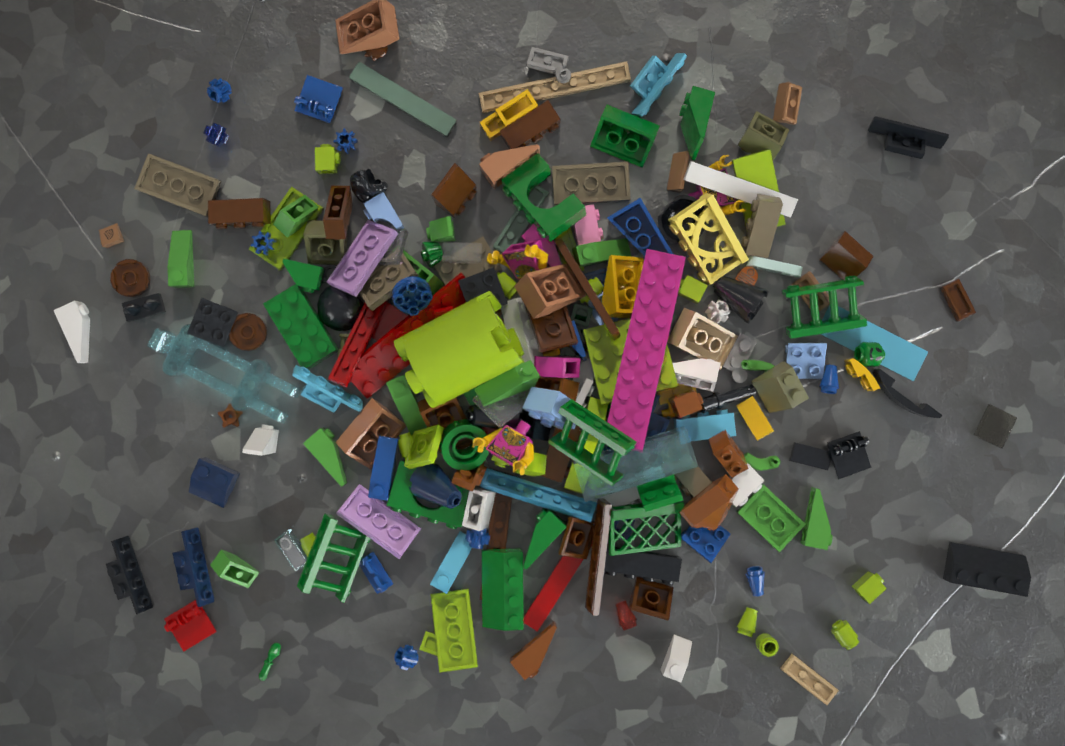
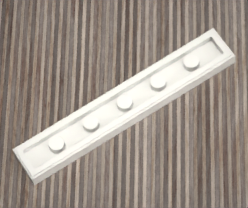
(734, 186)

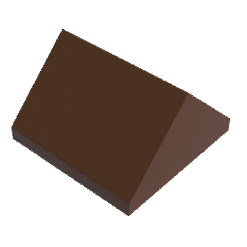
(846, 257)
(576, 538)
(651, 598)

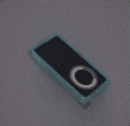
(291, 549)

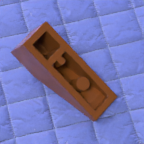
(530, 657)

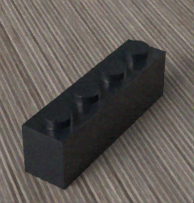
(644, 564)

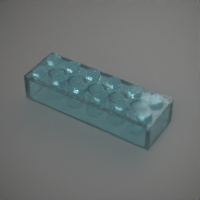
(661, 457)

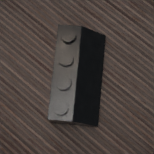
(987, 569)

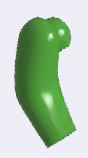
(755, 365)
(762, 464)

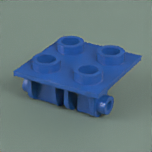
(318, 99)
(705, 541)

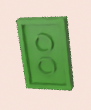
(771, 518)

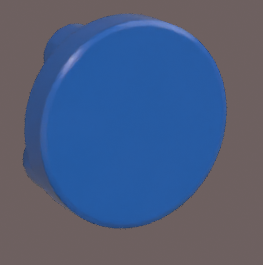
(412, 295)

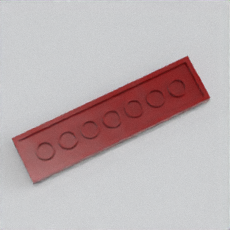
(382, 360)

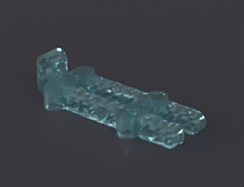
(170, 344)

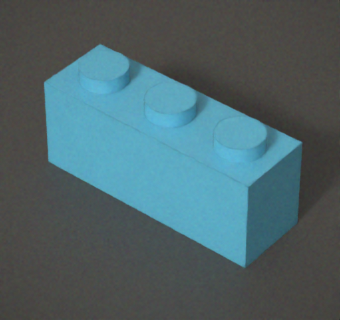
(706, 425)

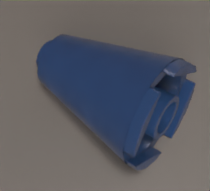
(434, 486)

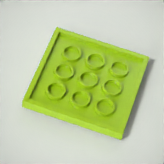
(607, 357)

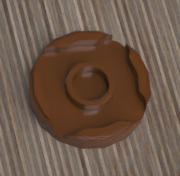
(130, 278)
(248, 332)

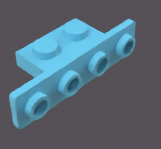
(653, 79)
(324, 393)

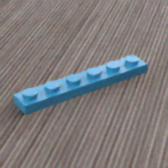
(538, 495)

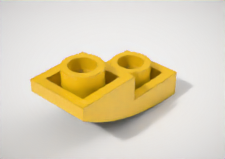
(856, 369)
(755, 418)

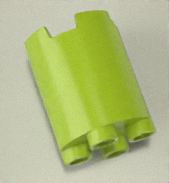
(459, 350)

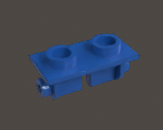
(375, 573)

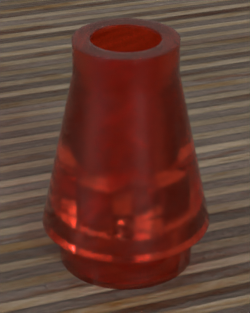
(625, 616)

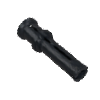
(717, 400)

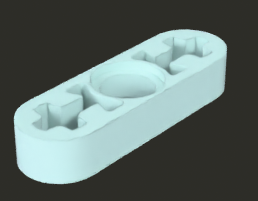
(774, 266)

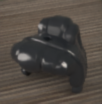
(365, 186)

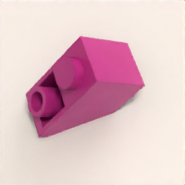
(557, 366)

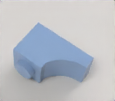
(381, 210)

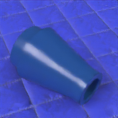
(829, 382)
(755, 578)

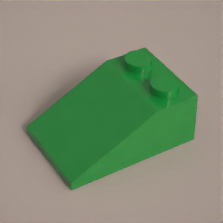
(695, 117)
(545, 531)

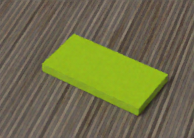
(757, 169)
(284, 246)
(454, 630)

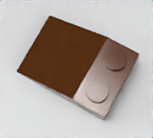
(454, 191)

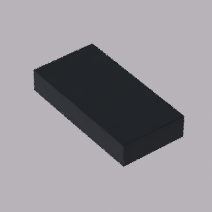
(810, 456)

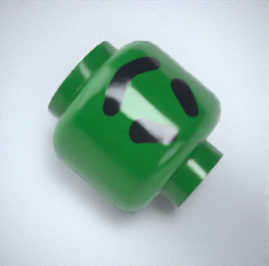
(869, 354)

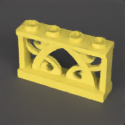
(732, 246)

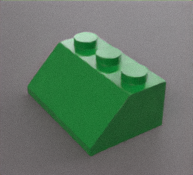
(624, 135)

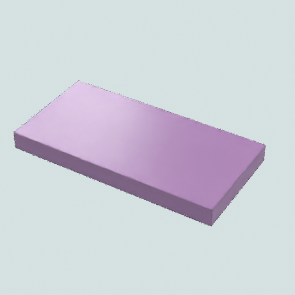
(362, 257)
(378, 522)

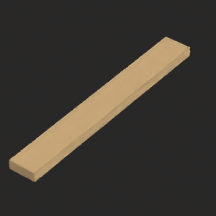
(551, 88)

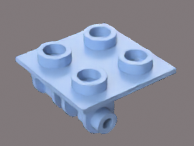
(807, 359)

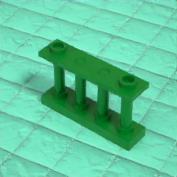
(835, 322)
(599, 429)
(315, 559)

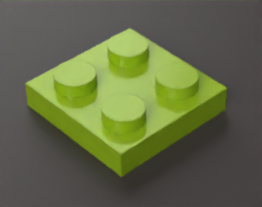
(424, 447)

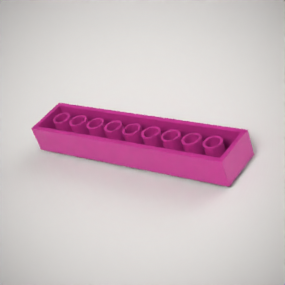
(646, 344)

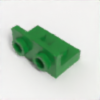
(659, 493)

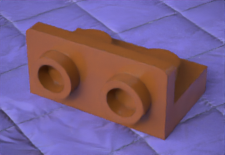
(469, 478)

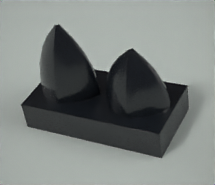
(143, 307)

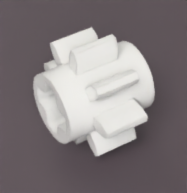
(718, 311)

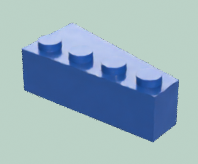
(639, 228)

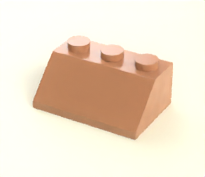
(362, 434)

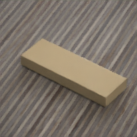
(809, 679)

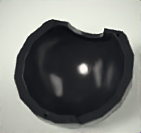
(670, 210)
(338, 309)

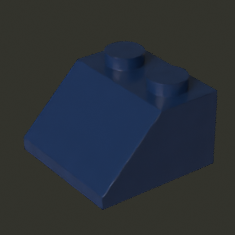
(212, 481)

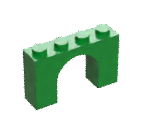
(549, 221)
(403, 499)

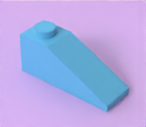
(452, 563)

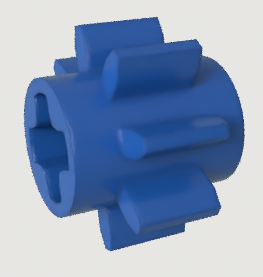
(219, 90)
(348, 136)
(260, 247)
(477, 538)
(406, 657)

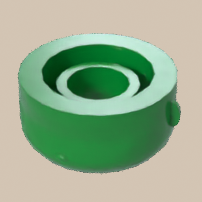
(462, 458)

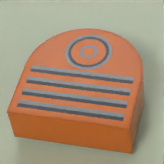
(747, 275)

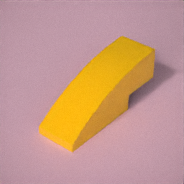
(508, 114)

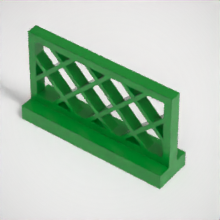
(637, 510)

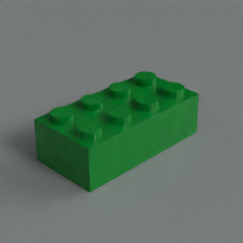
(301, 327)

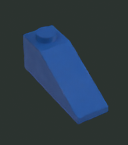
(383, 468)

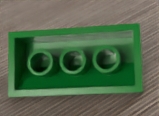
(502, 589)

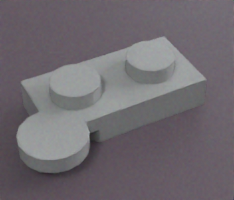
(550, 63)
(740, 351)

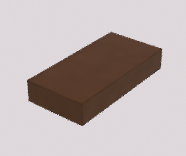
(958, 300)

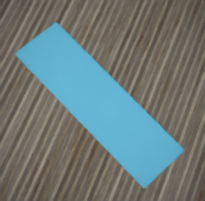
(899, 354)

